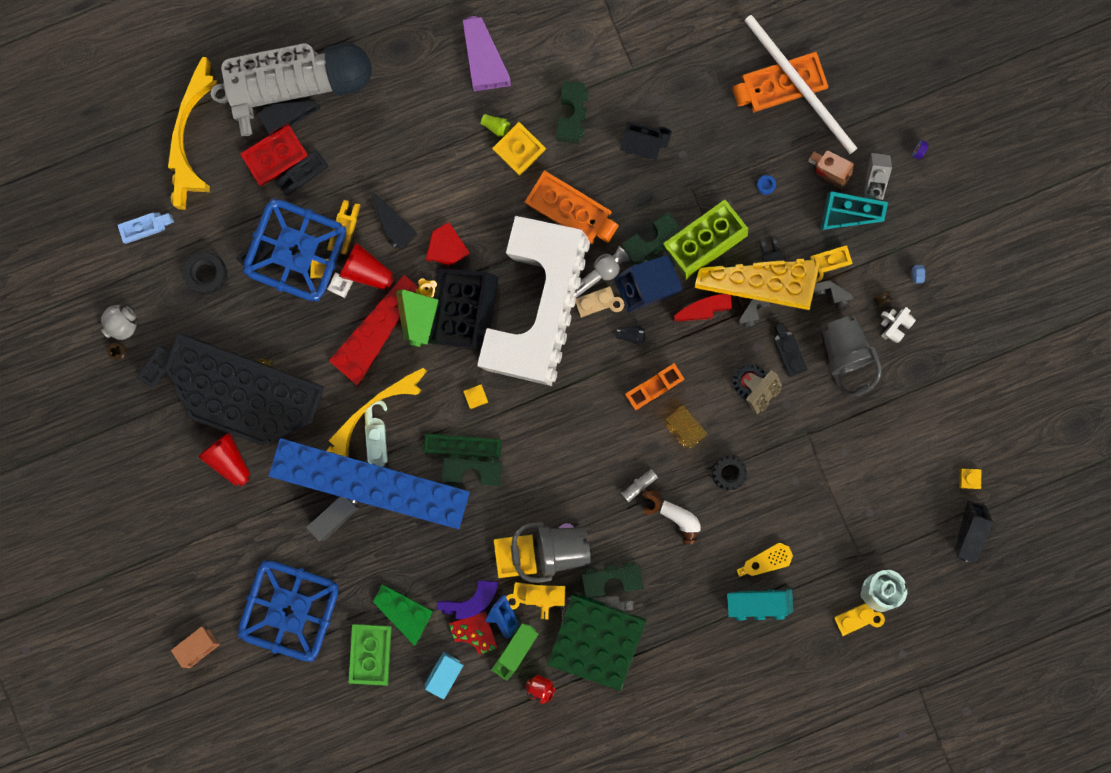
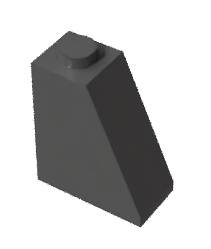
(332, 518)

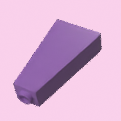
(484, 60)

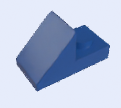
(504, 617)

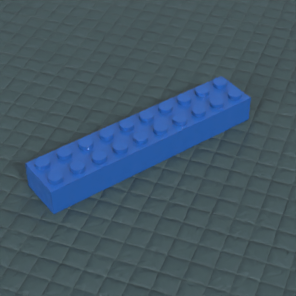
(369, 483)

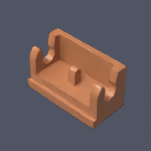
(195, 647)

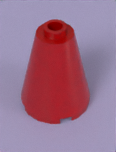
(366, 269)
(226, 460)

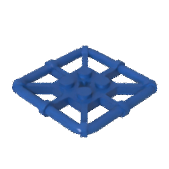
(289, 238)
(276, 615)

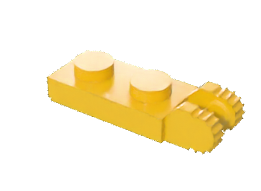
(347, 221)

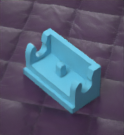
(443, 675)

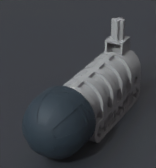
(340, 69)

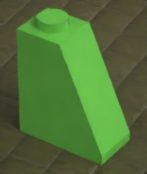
(416, 316)
(515, 651)

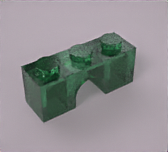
(573, 95)
(640, 250)
(455, 468)
(595, 580)

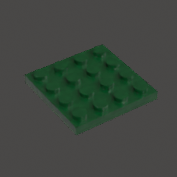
(596, 642)

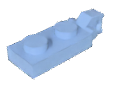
(144, 226)

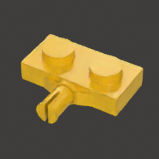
(545, 597)

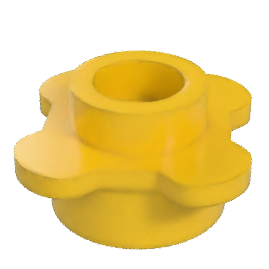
(424, 283)

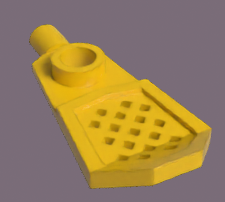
(764, 562)

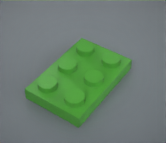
(370, 654)

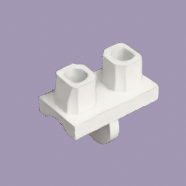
(902, 318)

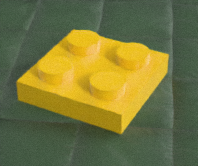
(519, 148)
(504, 557)

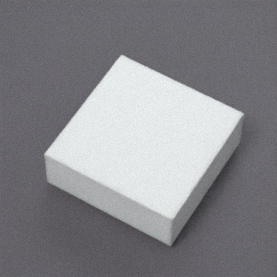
(339, 285)

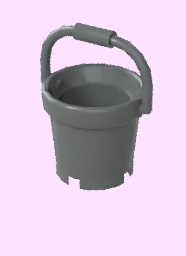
(848, 351)
(557, 549)

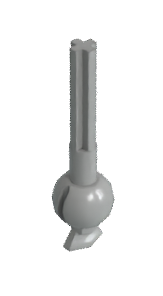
(605, 267)

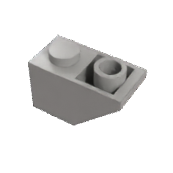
(877, 176)

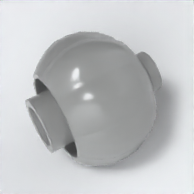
(117, 322)

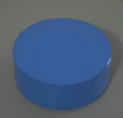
(766, 185)

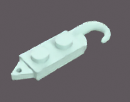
(376, 437)

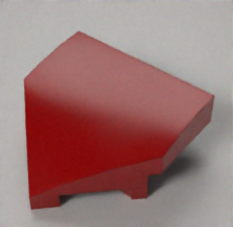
(446, 246)

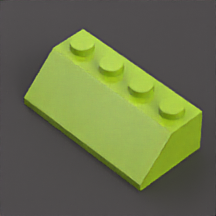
(706, 239)

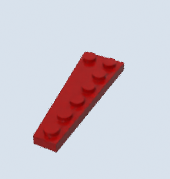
(366, 342)

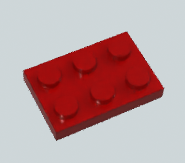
(274, 155)

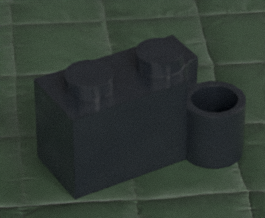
(644, 140)

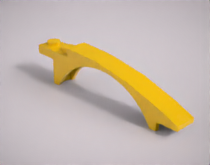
(184, 176)
(405, 386)

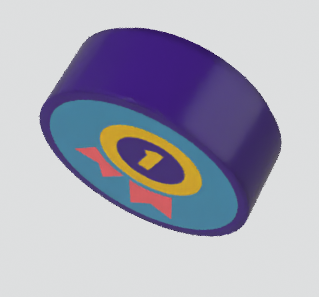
(920, 150)

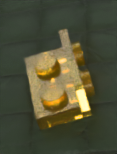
(685, 427)

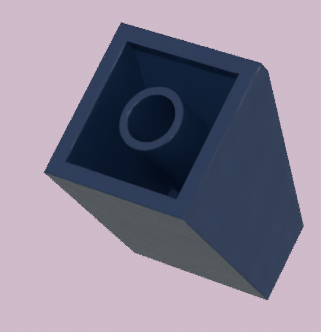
(648, 283)

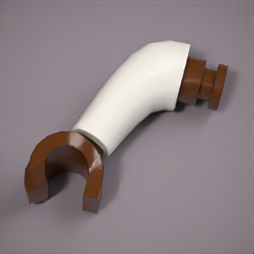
(686, 520)

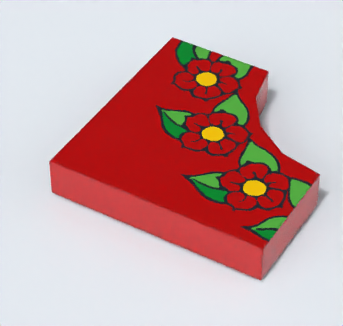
(474, 631)

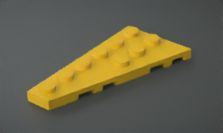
(770, 282)

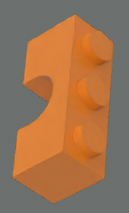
(654, 387)

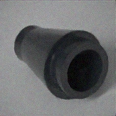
(631, 334)

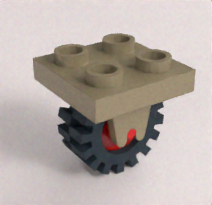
(756, 386)

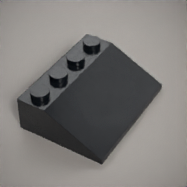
(463, 308)

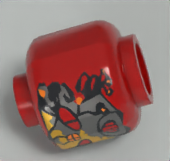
(540, 689)

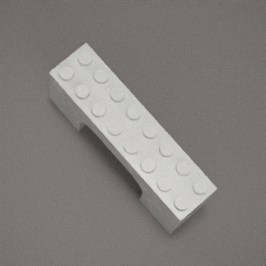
(537, 351)

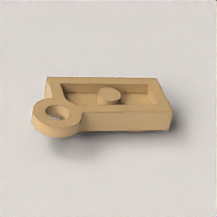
(598, 301)

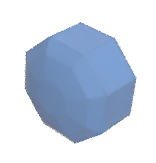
(918, 274)

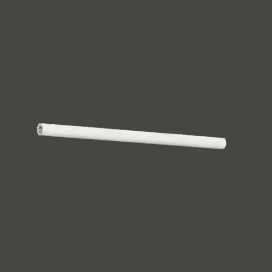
(800, 84)

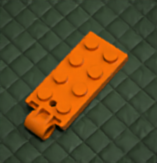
(776, 86)
(570, 208)

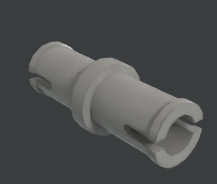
(639, 485)

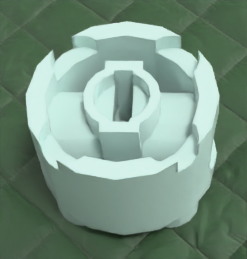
(884, 590)

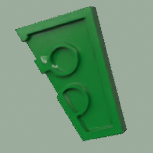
(403, 612)

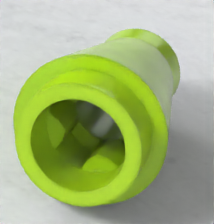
(495, 124)

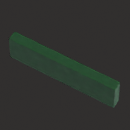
(462, 445)

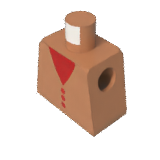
(832, 168)

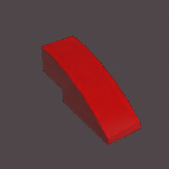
(704, 308)

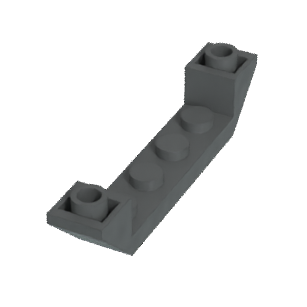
(836, 296)

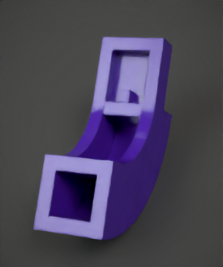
(465, 609)

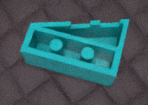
(850, 210)
(760, 604)

